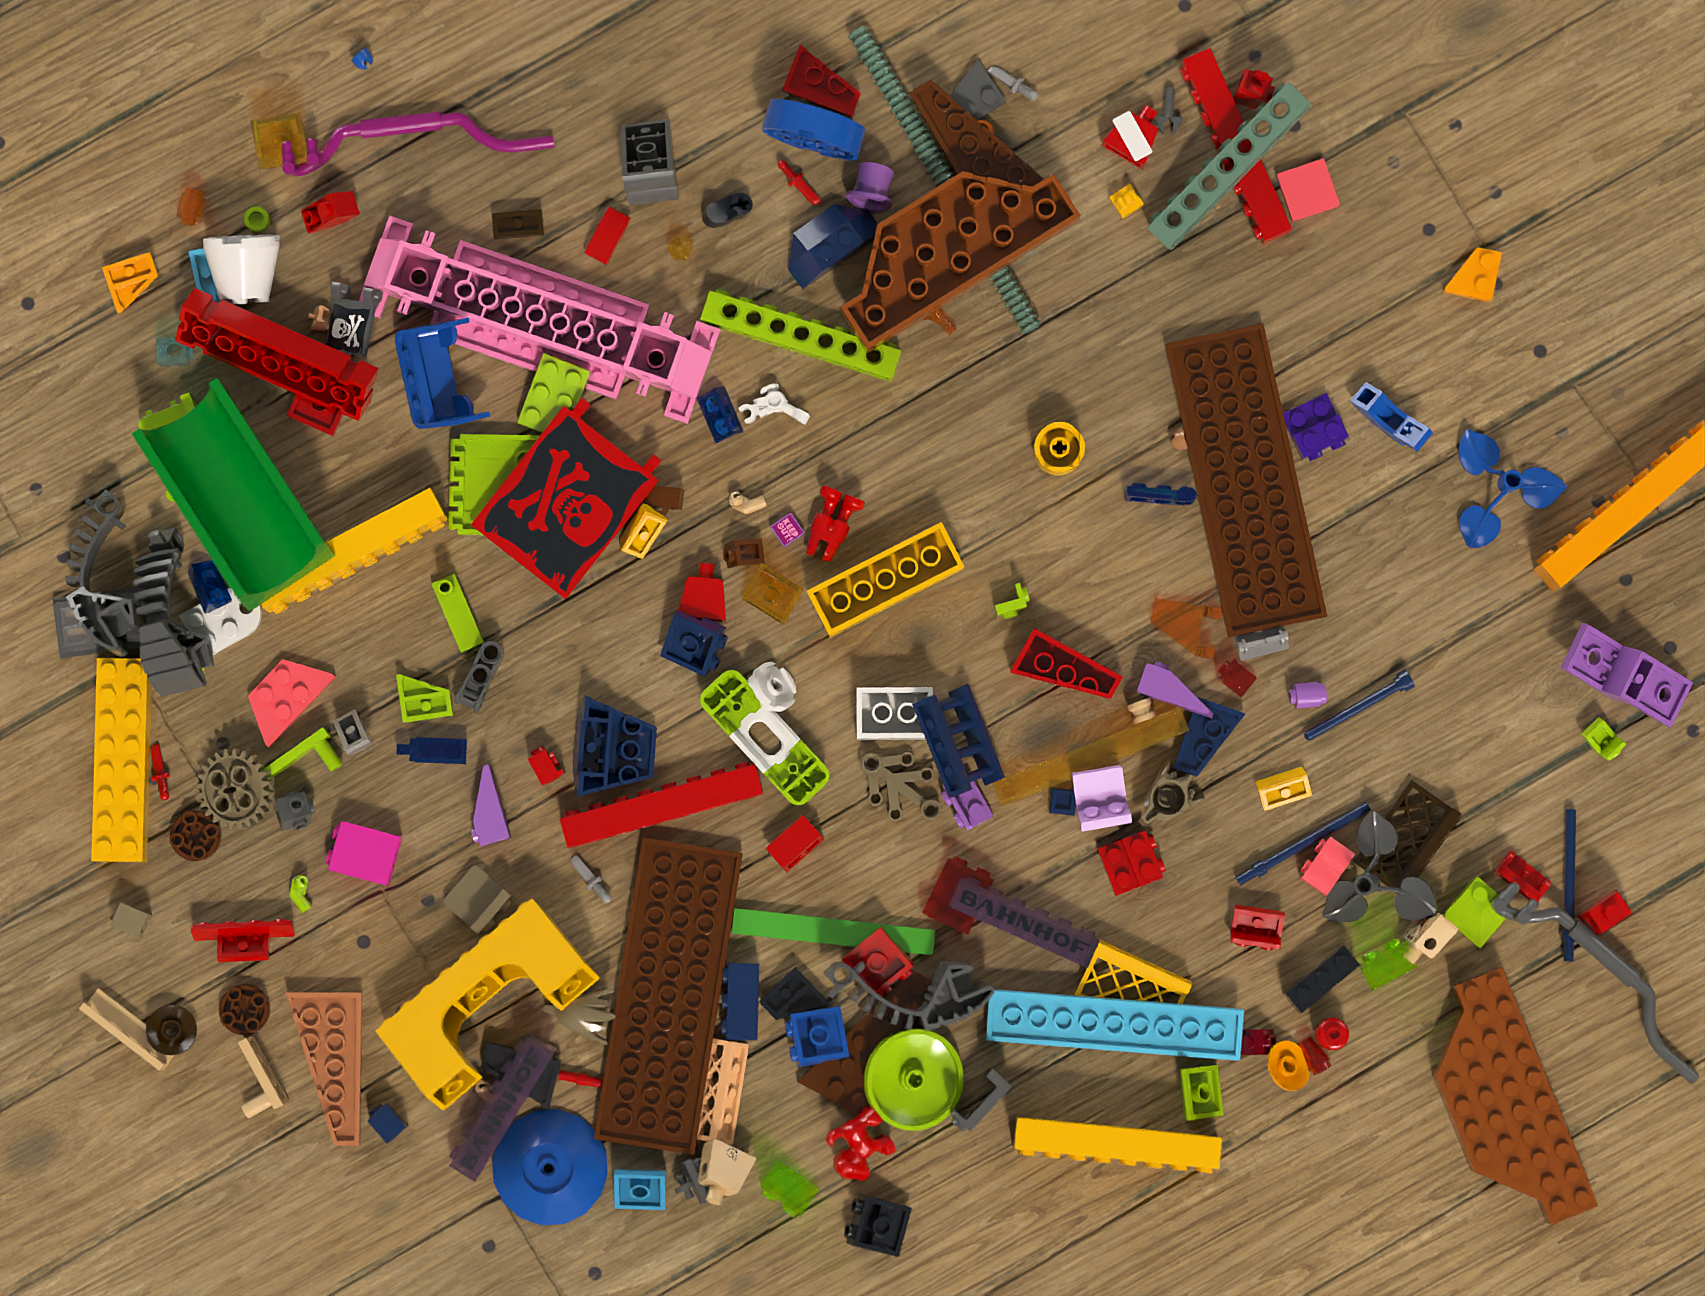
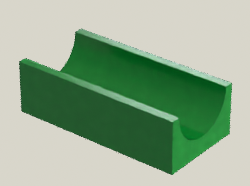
(235, 498)

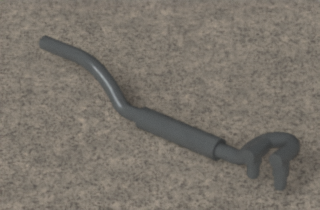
(1607, 957)

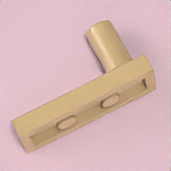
(273, 1092)

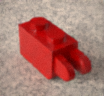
(1254, 89)

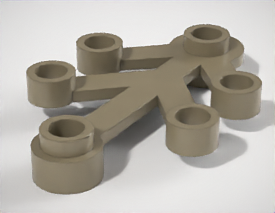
(896, 783)

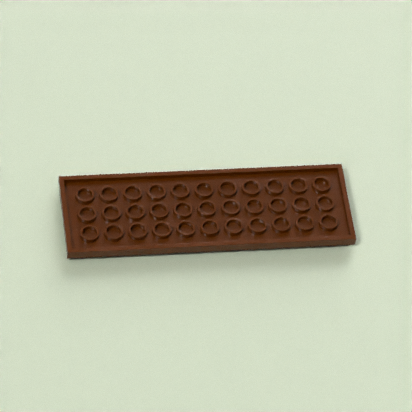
(1245, 480)
(668, 996)

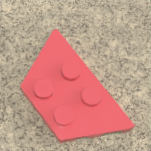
(285, 696)

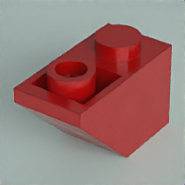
(330, 211)

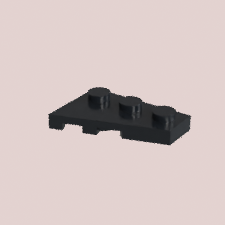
(496, 1057)

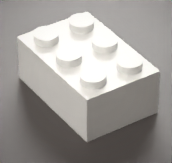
(889, 713)

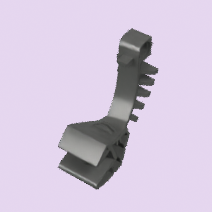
(100, 613)
(168, 651)
(948, 999)

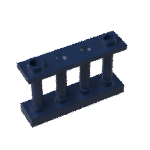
(943, 747)

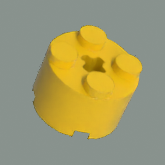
(1069, 438)

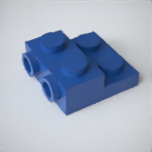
(817, 1036)

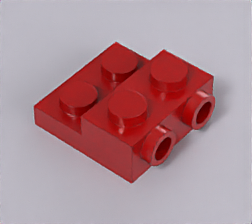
(1131, 862)
(882, 961)

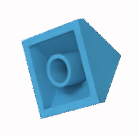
(640, 1189)

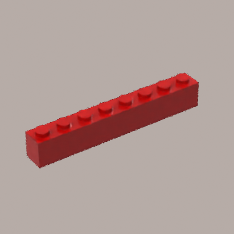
(1224, 119)
(661, 806)

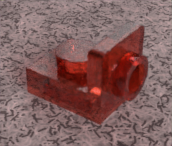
(1236, 677)

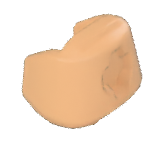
(320, 318)

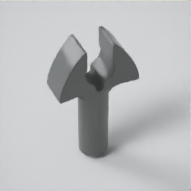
(1168, 112)

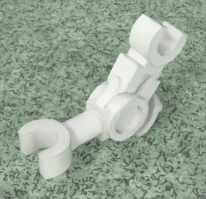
(773, 402)

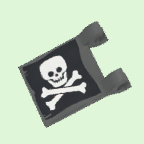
(351, 320)

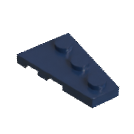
(1205, 737)

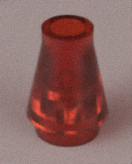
(1314, 1056)

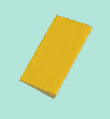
(642, 531)
(1283, 788)

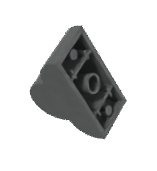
(648, 162)

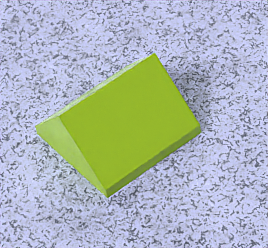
(1201, 1092)

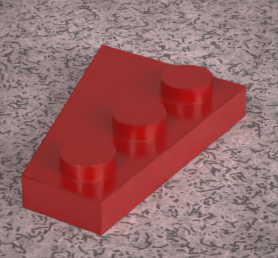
(819, 85)

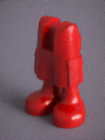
(832, 530)

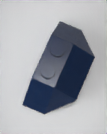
(828, 242)

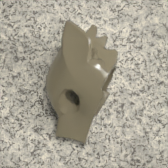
(1168, 796)
(585, 1014)

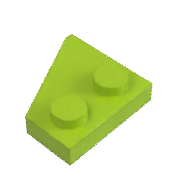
(422, 700)

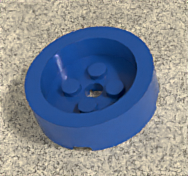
(813, 129)

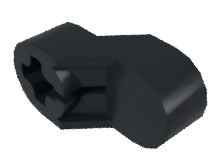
(737, 205)

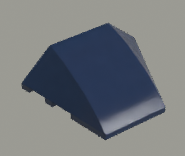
(611, 748)

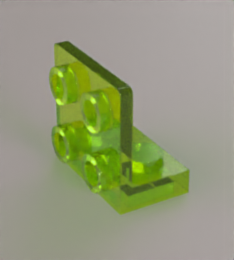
(1386, 965)
(788, 1188)

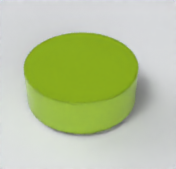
(257, 219)

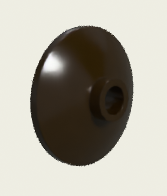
(171, 1017)

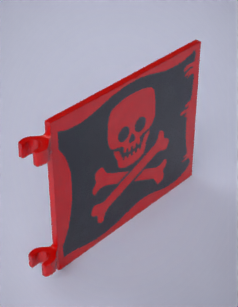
(565, 501)

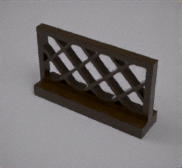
(1429, 845)

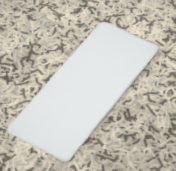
(1132, 136)

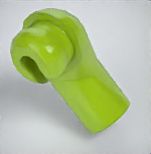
(298, 891)

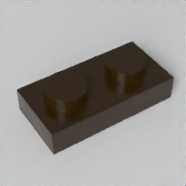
(518, 224)

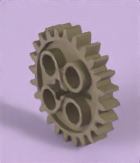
(216, 792)

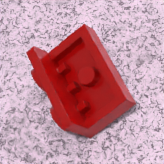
(1257, 927)

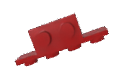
(242, 940)

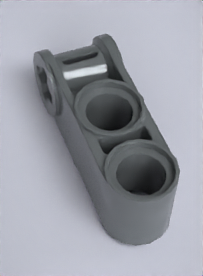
(471, 686)

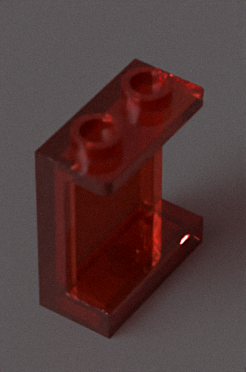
(937, 903)

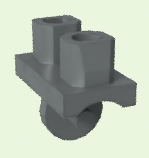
(691, 1169)

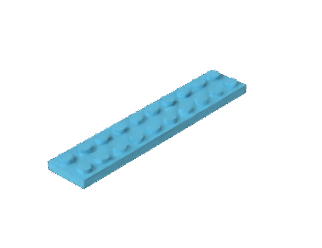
(1115, 1024)

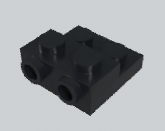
(877, 1225)

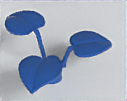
(1539, 487)

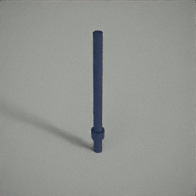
(1260, 867)
(1569, 900)

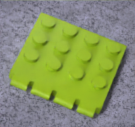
(481, 470)

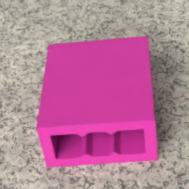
(363, 853)

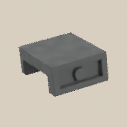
(985, 1105)

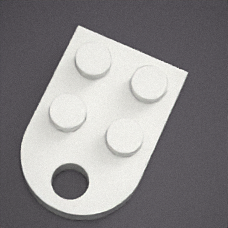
(223, 625)

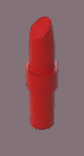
(580, 1079)

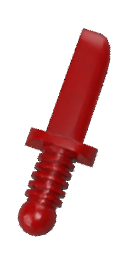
(797, 181)
(160, 775)

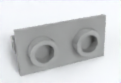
(1261, 643)

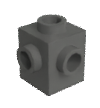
(294, 811)

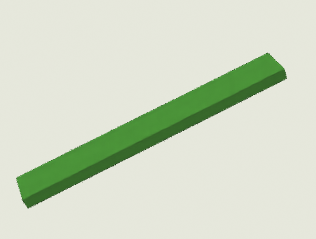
(827, 930)

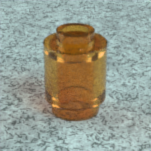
(191, 207)

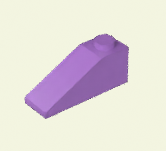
(1166, 687)
(489, 817)

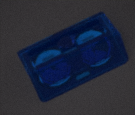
(719, 414)
(209, 586)

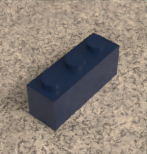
(741, 1001)

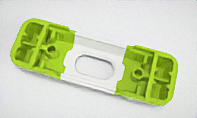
(791, 770)

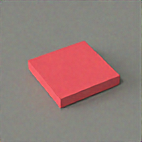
(1307, 190)

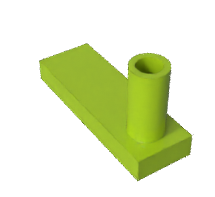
(457, 613)
(316, 741)

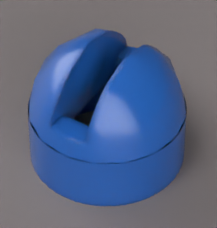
(359, 59)

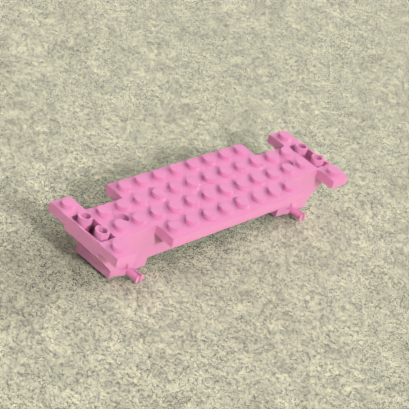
(529, 310)

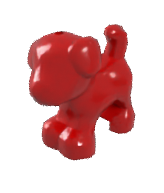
(852, 1162)

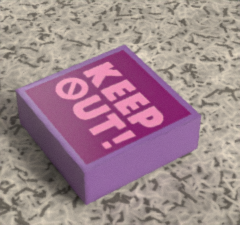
(787, 530)

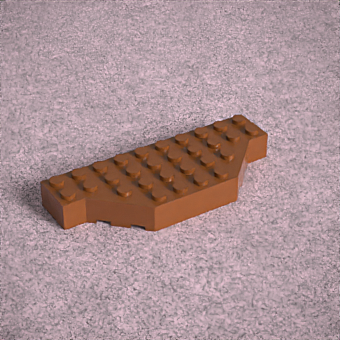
(949, 246)
(1505, 1102)

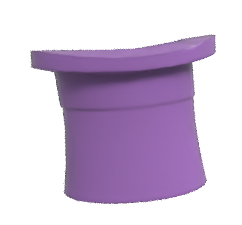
(872, 188)

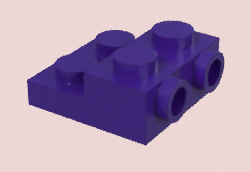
(1315, 428)

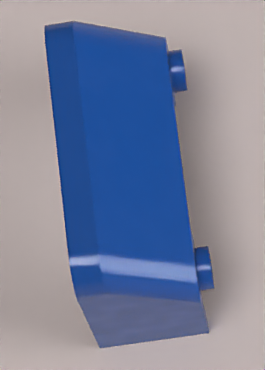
(430, 376)

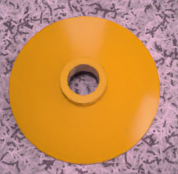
(1288, 1066)

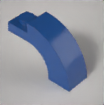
(1389, 418)

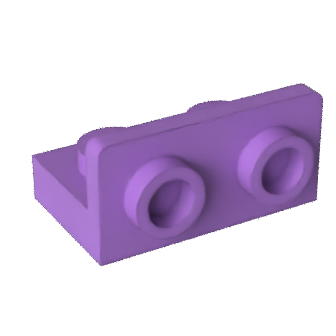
(969, 807)

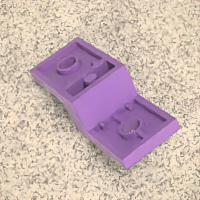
(1626, 675)

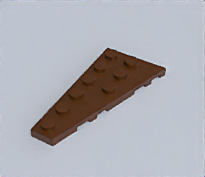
(967, 142)
(844, 1078)

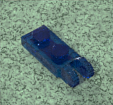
(1161, 495)

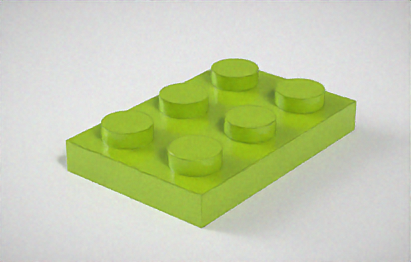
(554, 386)

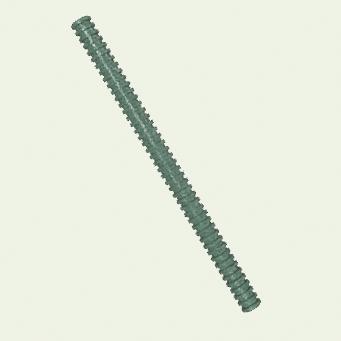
(932, 159)

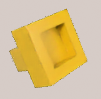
(1126, 201)

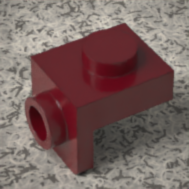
(1257, 1041)

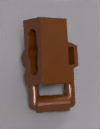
(665, 498)

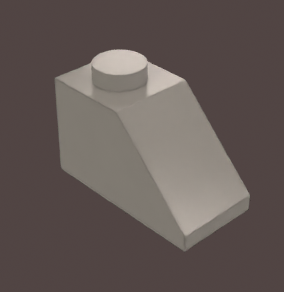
(353, 733)

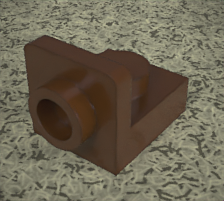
(744, 553)

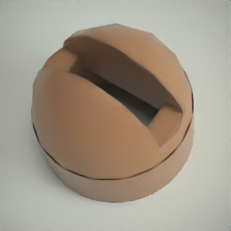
(1178, 440)

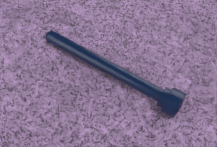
(1401, 682)

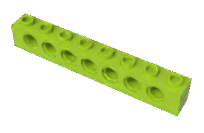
(714, 316)

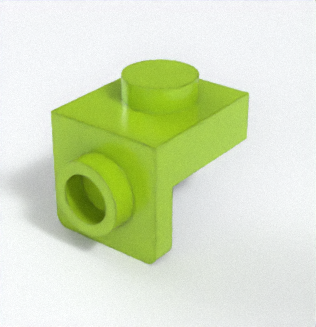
(1010, 608)
(1603, 739)

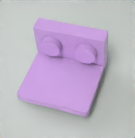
(1101, 798)

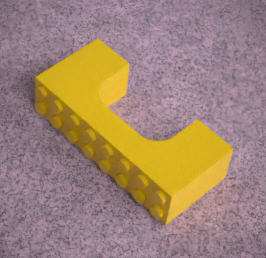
(428, 1026)

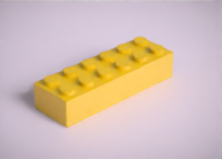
(885, 580)

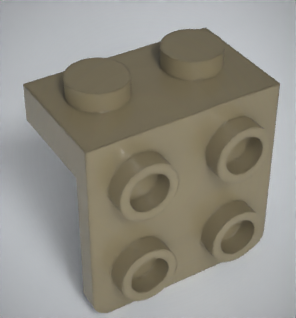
(478, 900)

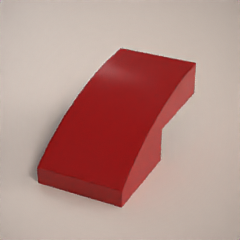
(607, 235)

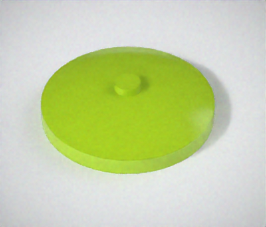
(913, 1079)

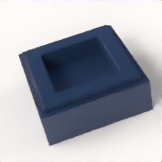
(1062, 802)

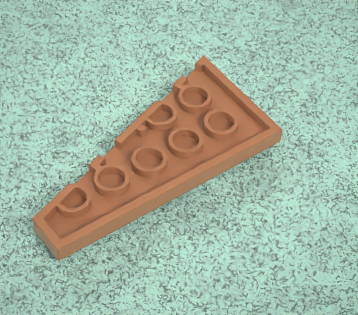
(333, 1049)

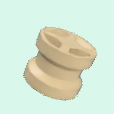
(1141, 711)

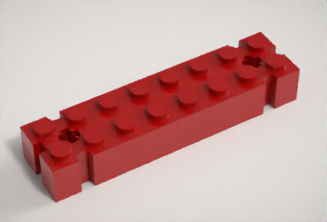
(276, 354)

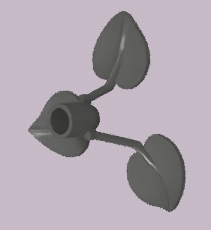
(1345, 901)

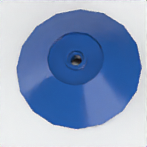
(576, 1160)

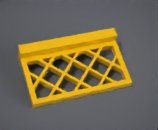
(1135, 966)

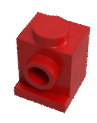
(545, 765)

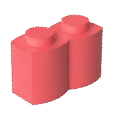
(1326, 866)

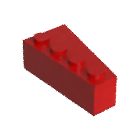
(1059, 664)

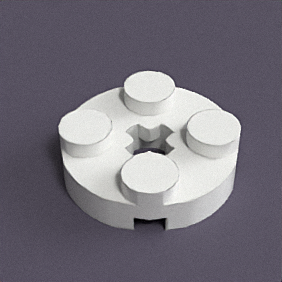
(762, 684)

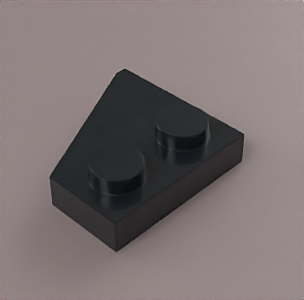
(792, 996)

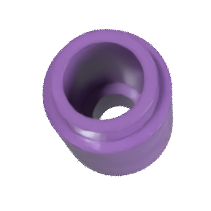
(1307, 695)

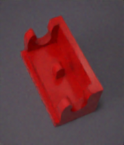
(794, 843)
(1516, 870)

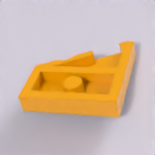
(1477, 276)
(129, 279)

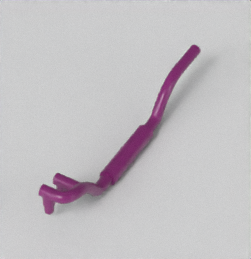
(402, 125)

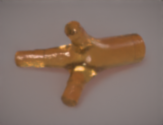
(941, 319)

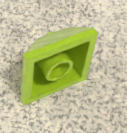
(1473, 912)

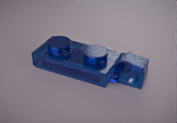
(435, 750)

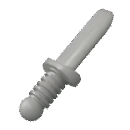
(1016, 85)
(591, 880)

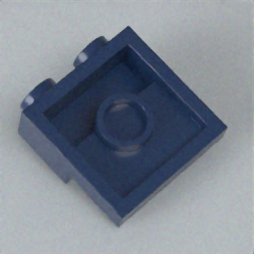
(694, 643)

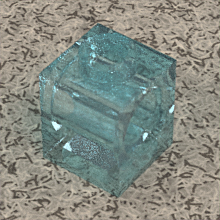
(163, 349)

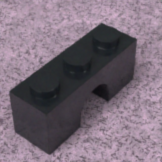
(1321, 979)

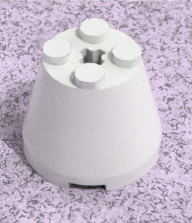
(242, 266)

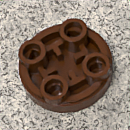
(195, 836)
(244, 1009)

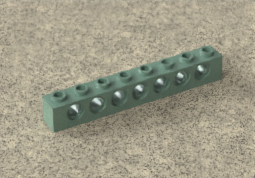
(1243, 162)

